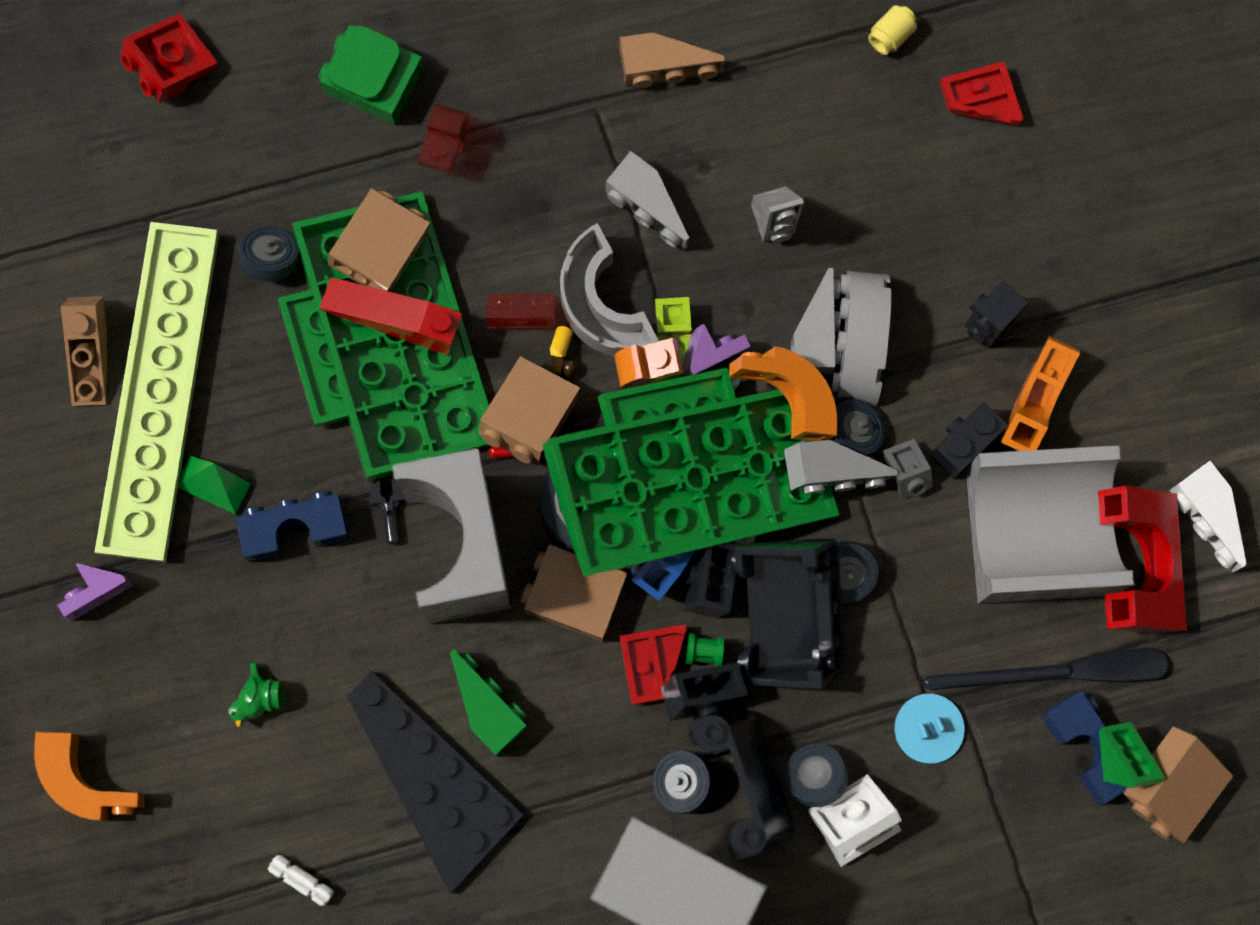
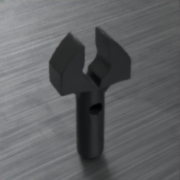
(389, 510)

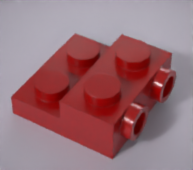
(166, 57)

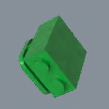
(371, 73)

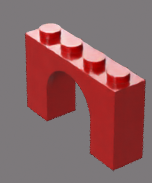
(1155, 525)

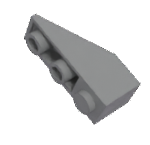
(643, 192)
(777, 213)
(816, 331)
(829, 464)

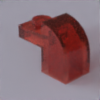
(444, 138)

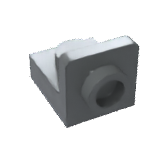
(912, 468)

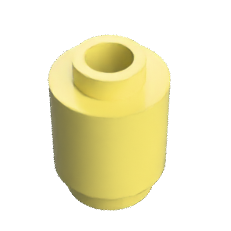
(893, 29)

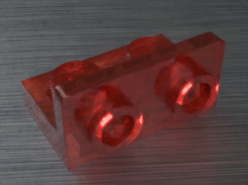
(521, 310)

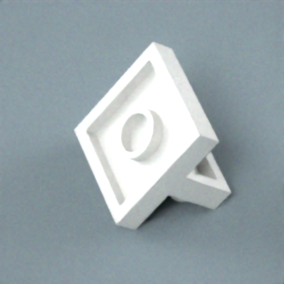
(856, 820)

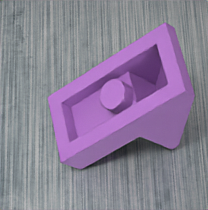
(705, 353)
(101, 587)

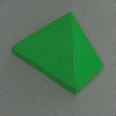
(213, 484)
(1127, 758)

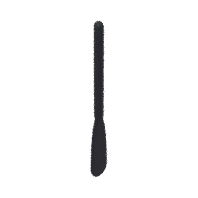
(1111, 666)

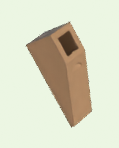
(658, 58)
(86, 349)

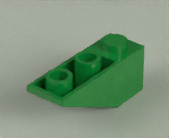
(487, 713)

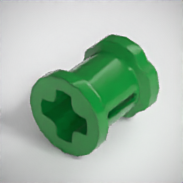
(705, 650)

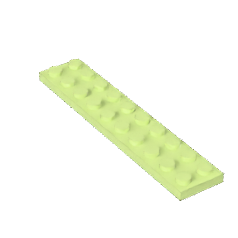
(157, 393)

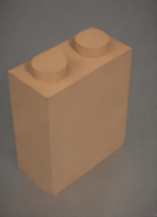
(379, 241)
(528, 411)
(569, 598)
(1189, 789)

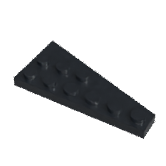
(443, 794)

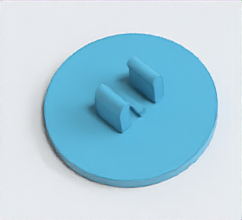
(929, 728)

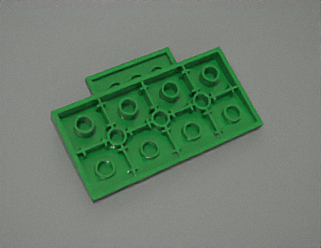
(395, 394)
(678, 472)

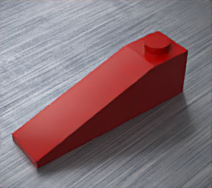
(393, 314)

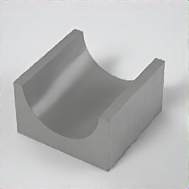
(459, 487)
(1041, 525)
(671, 884)

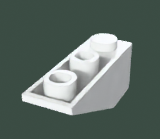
(1212, 508)

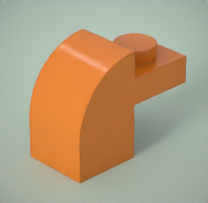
(648, 363)

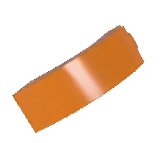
(802, 385)
(1038, 395)
(59, 773)

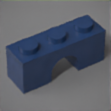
(262, 529)
(1079, 718)

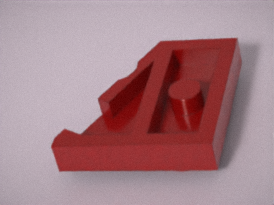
(983, 94)
(650, 661)

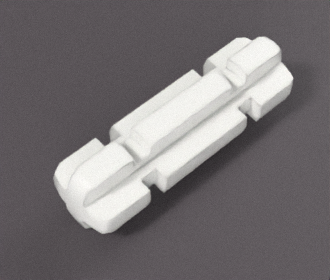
(301, 880)

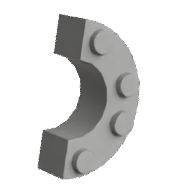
(584, 310)
(865, 338)

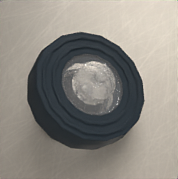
(816, 775)

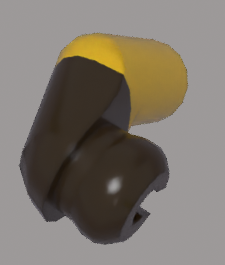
(558, 352)

